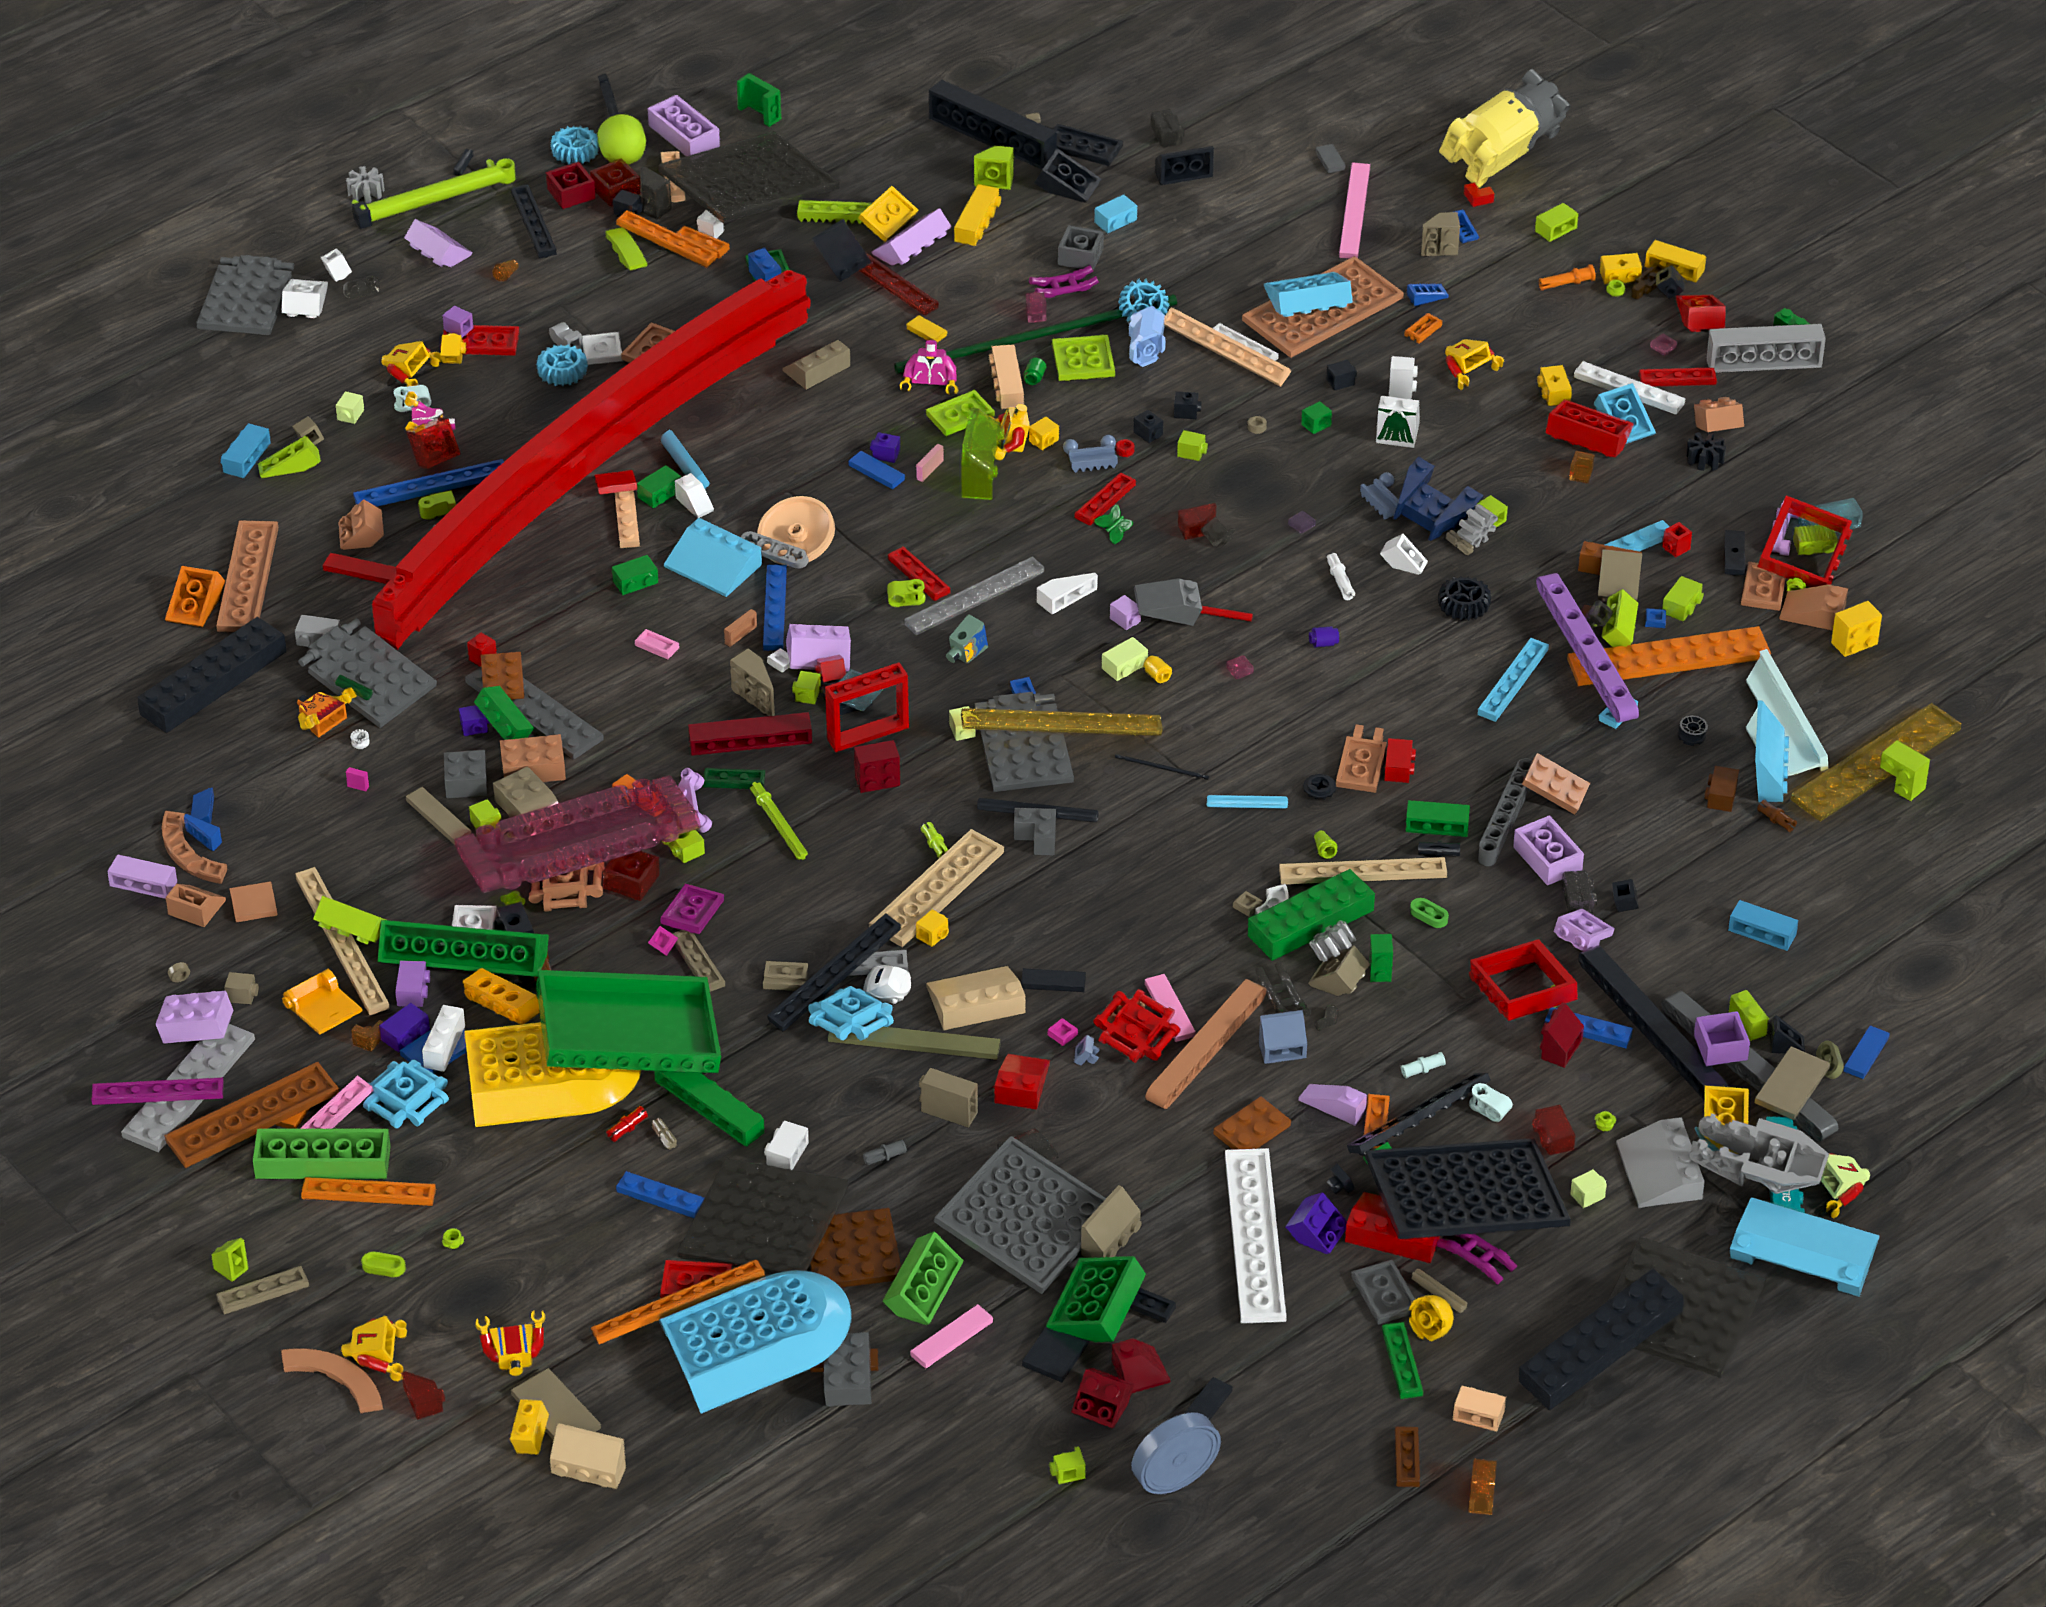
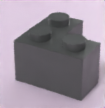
(1036, 825)

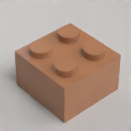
(1719, 414)

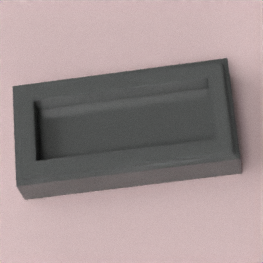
(1330, 158)

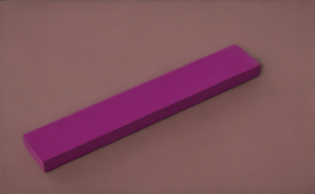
(157, 1091)

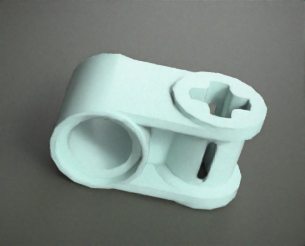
(422, 395)
(1491, 1104)

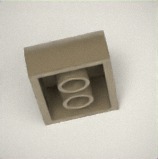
(522, 793)

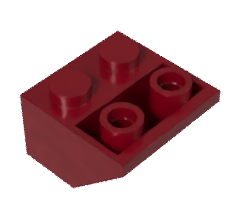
(1561, 1036)
(1102, 1397)

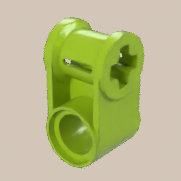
(904, 593)

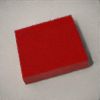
(615, 482)

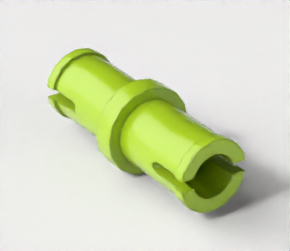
(934, 839)

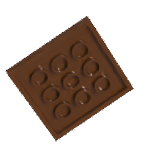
(858, 1249)

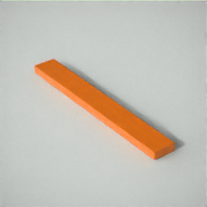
(678, 1301)

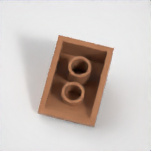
(1814, 605)

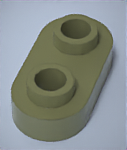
(1829, 1052)

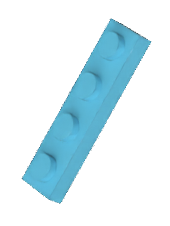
(1642, 538)

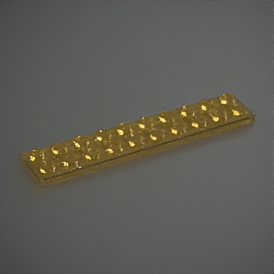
(1862, 769)

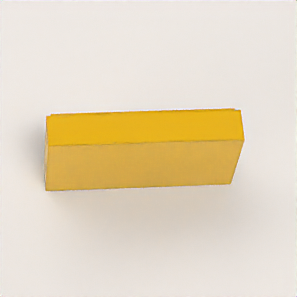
(926, 329)

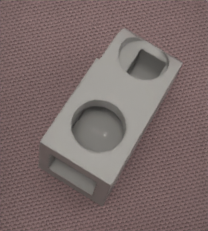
(563, 335)

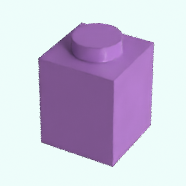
(457, 321)

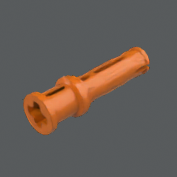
(1575, 276)

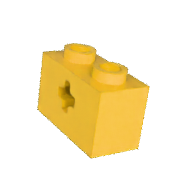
(1620, 267)
(1554, 385)
(529, 1426)

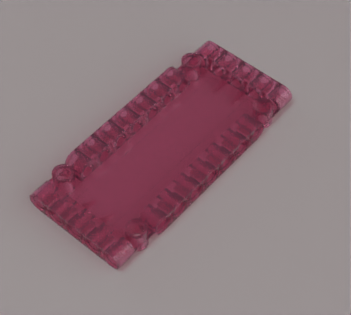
(580, 837)

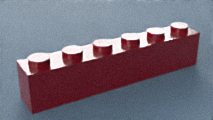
(750, 733)

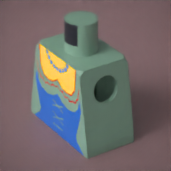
(967, 640)

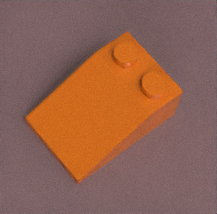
(194, 596)

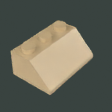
(587, 1456)

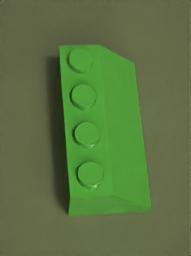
(923, 1279)

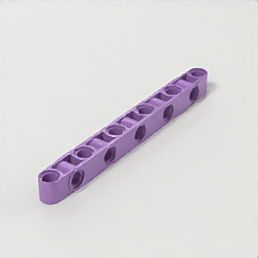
(1587, 648)

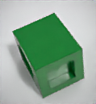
(1316, 417)

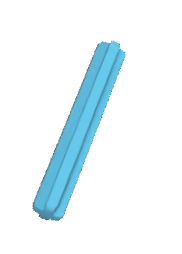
(1239, 801)

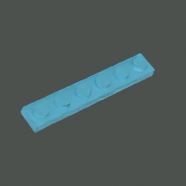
(1513, 679)

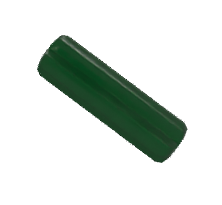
(359, 689)

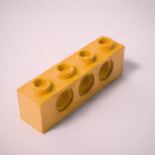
(501, 996)

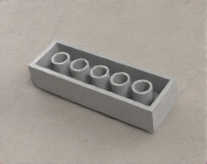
(1766, 348)

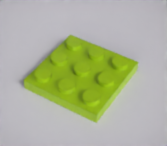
(1083, 357)

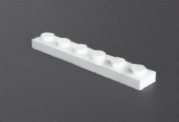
(1647, 393)

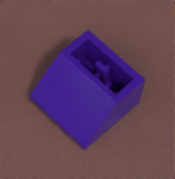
(1317, 1223)

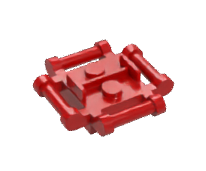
(1136, 1027)

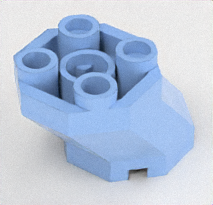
(1146, 335)

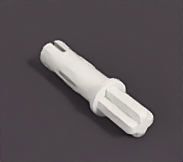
(1337, 569)

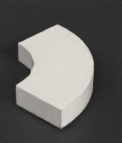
(1274, 896)

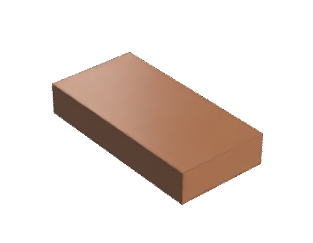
(740, 627)

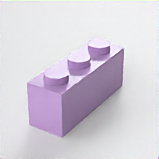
(142, 876)

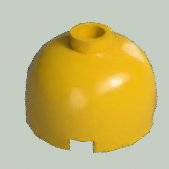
(1431, 1317)

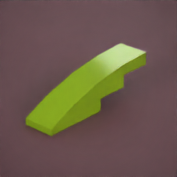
(626, 248)

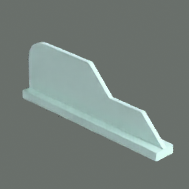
(1770, 687)

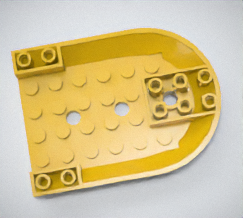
(527, 1087)

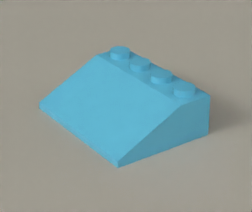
(1309, 293)
(714, 557)
(1770, 756)

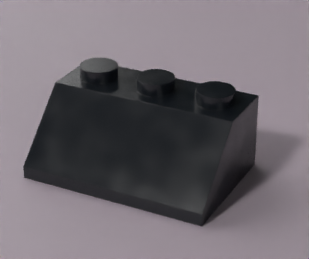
(1184, 165)

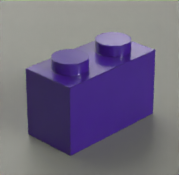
(404, 1027)

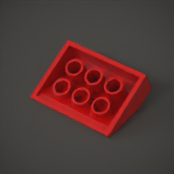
(1372, 1228)

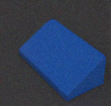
(203, 805)

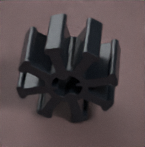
(1705, 451)

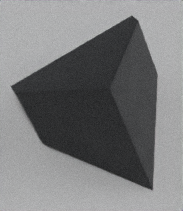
(1784, 1036)

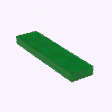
(1402, 1360)

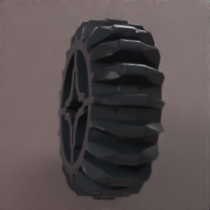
(1464, 598)

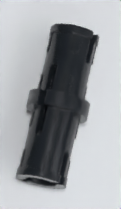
(1439, 848)

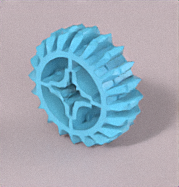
(574, 145)
(1145, 293)
(561, 365)

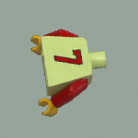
(1843, 1180)

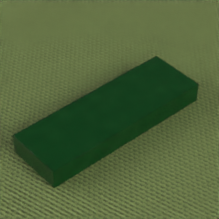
(732, 778)

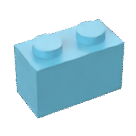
(1115, 213)

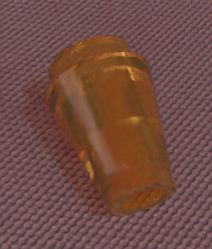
(504, 270)

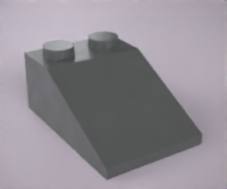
(1169, 600)

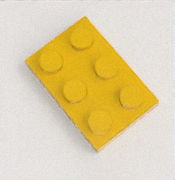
(888, 214)

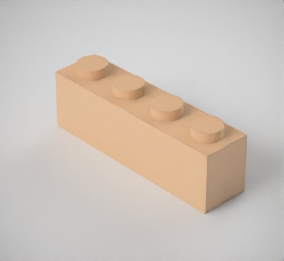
(1006, 375)

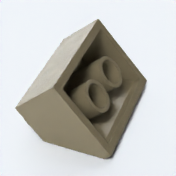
(819, 364)
(1110, 1225)

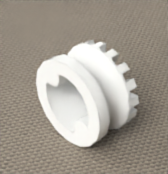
(363, 735)

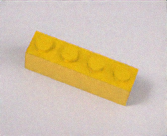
(977, 215)

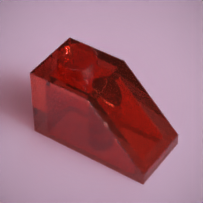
(422, 1395)

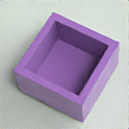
(1721, 1038)

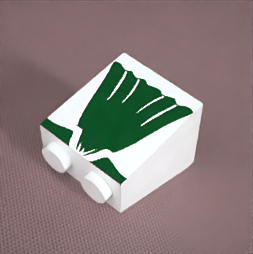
(1397, 421)

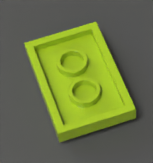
(953, 414)

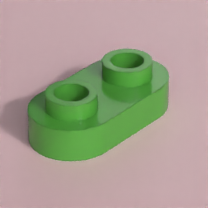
(1429, 912)

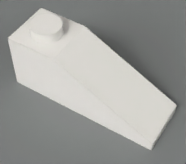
(1064, 591)

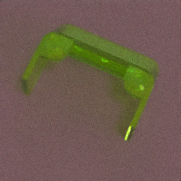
(978, 455)

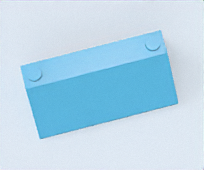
(1804, 1244)

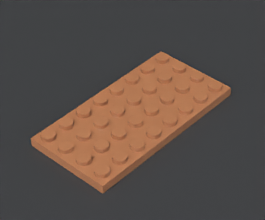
(1303, 331)

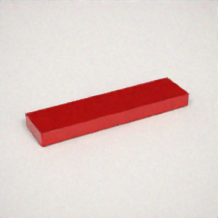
(1678, 376)
(1105, 499)
(359, 568)
(916, 569)

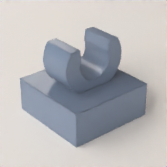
(1086, 1051)

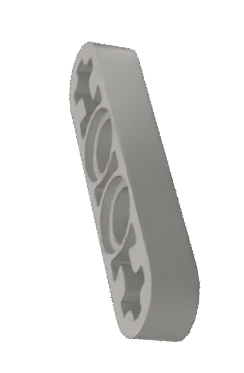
(776, 546)

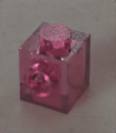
(1035, 307)

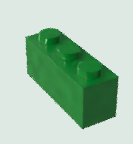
(503, 713)
(1437, 818)

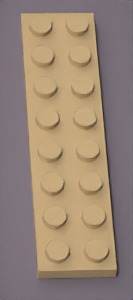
(941, 882)

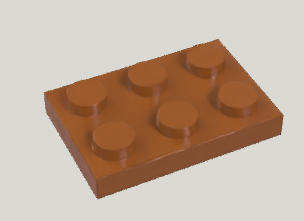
(504, 671)
(1252, 1126)

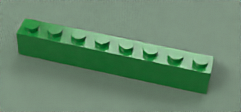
(463, 947)

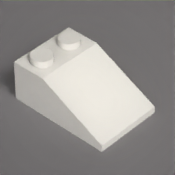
(303, 297)

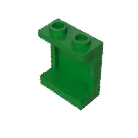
(759, 96)

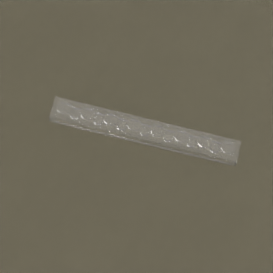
(974, 595)

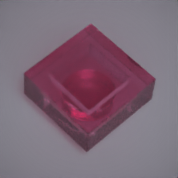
(1663, 344)
(1240, 667)

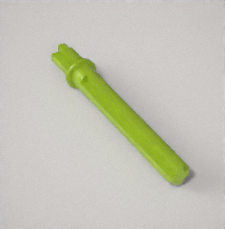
(764, 799)

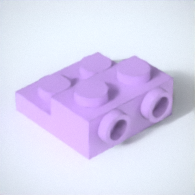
(1582, 929)

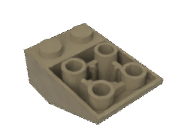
(752, 681)

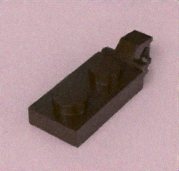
(1646, 282)

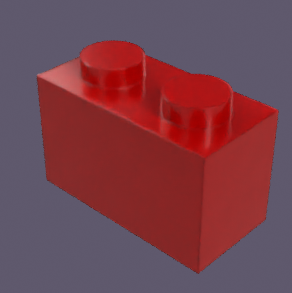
(1399, 759)

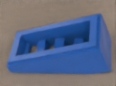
(1465, 222)
(1425, 293)
(204, 832)

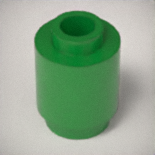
(1034, 371)

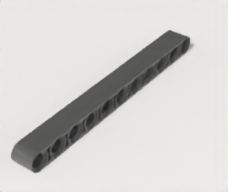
(1754, 1071)

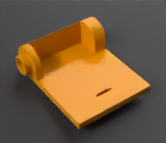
(321, 1002)

